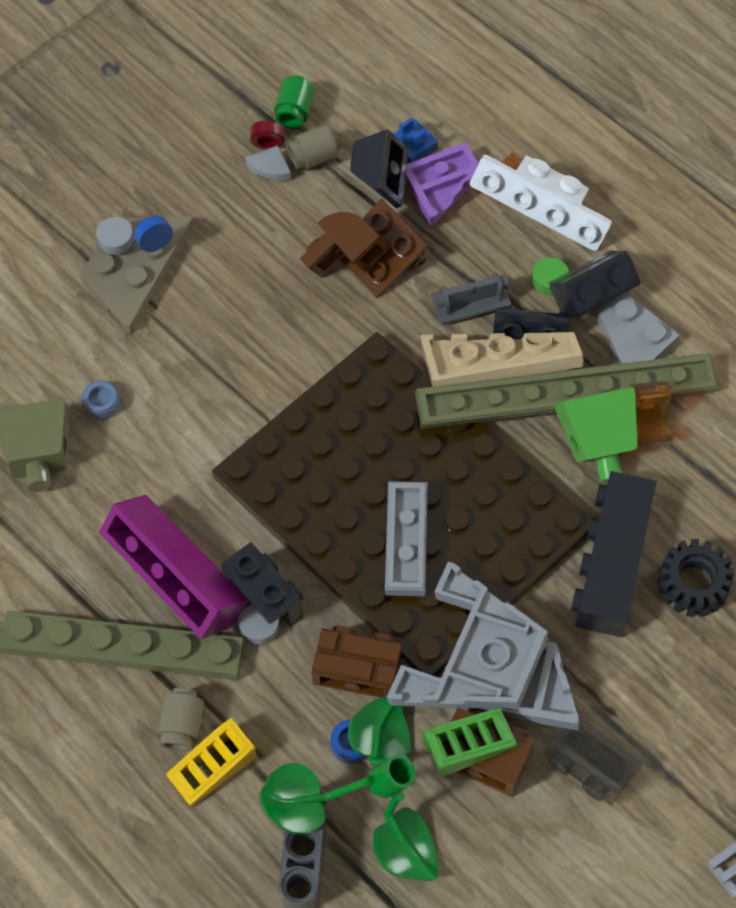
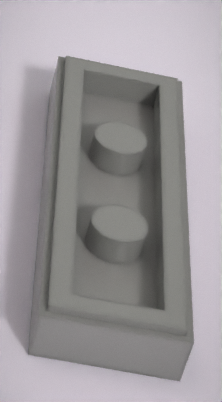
(406, 539)

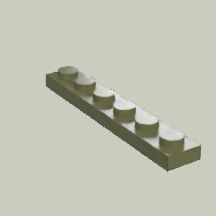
(121, 645)

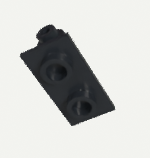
(518, 322)

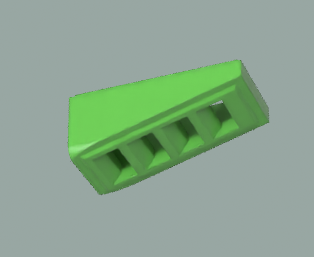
(446, 764)

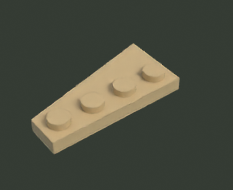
(499, 356)

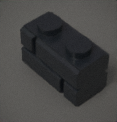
(594, 283)

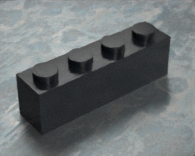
(615, 555)

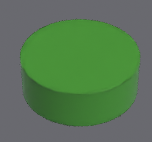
(546, 271)

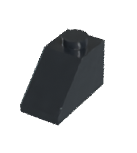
(381, 165)

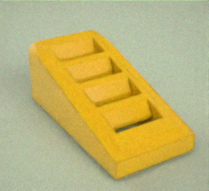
(215, 741)

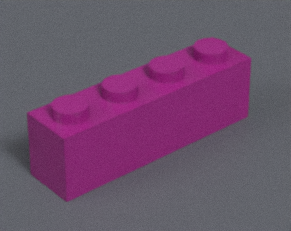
(173, 566)

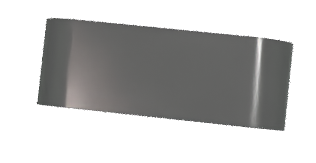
(303, 868)

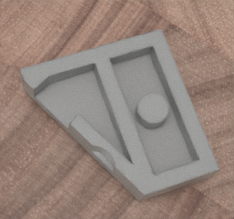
(635, 331)

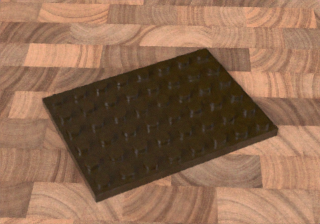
(323, 492)

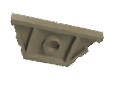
(131, 278)

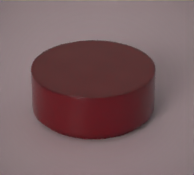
(267, 134)

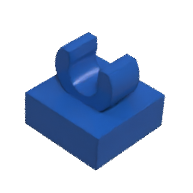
(417, 139)

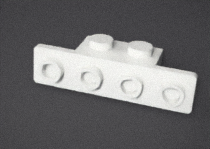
(544, 197)

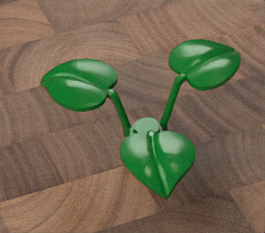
(379, 731)

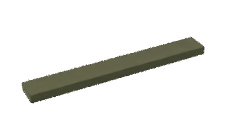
(539, 392)

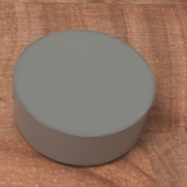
(115, 235)
(255, 628)

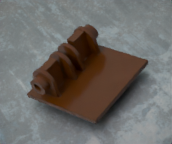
(405, 250)

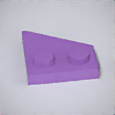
(441, 180)

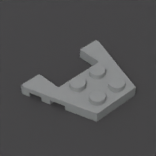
(489, 660)

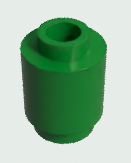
(294, 101)

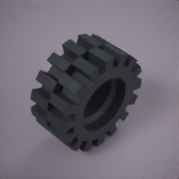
(701, 557)

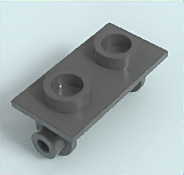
(471, 299)

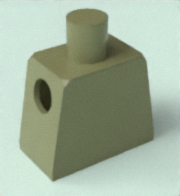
(36, 440)

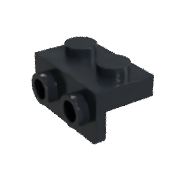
(263, 586)

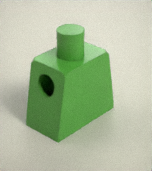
(600, 427)

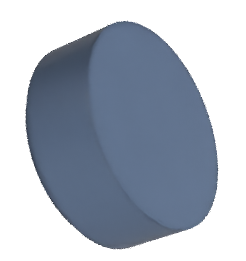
(101, 400)

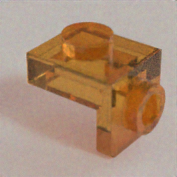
(653, 412)

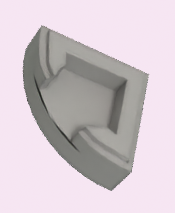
(269, 164)

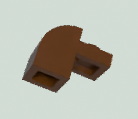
(347, 236)

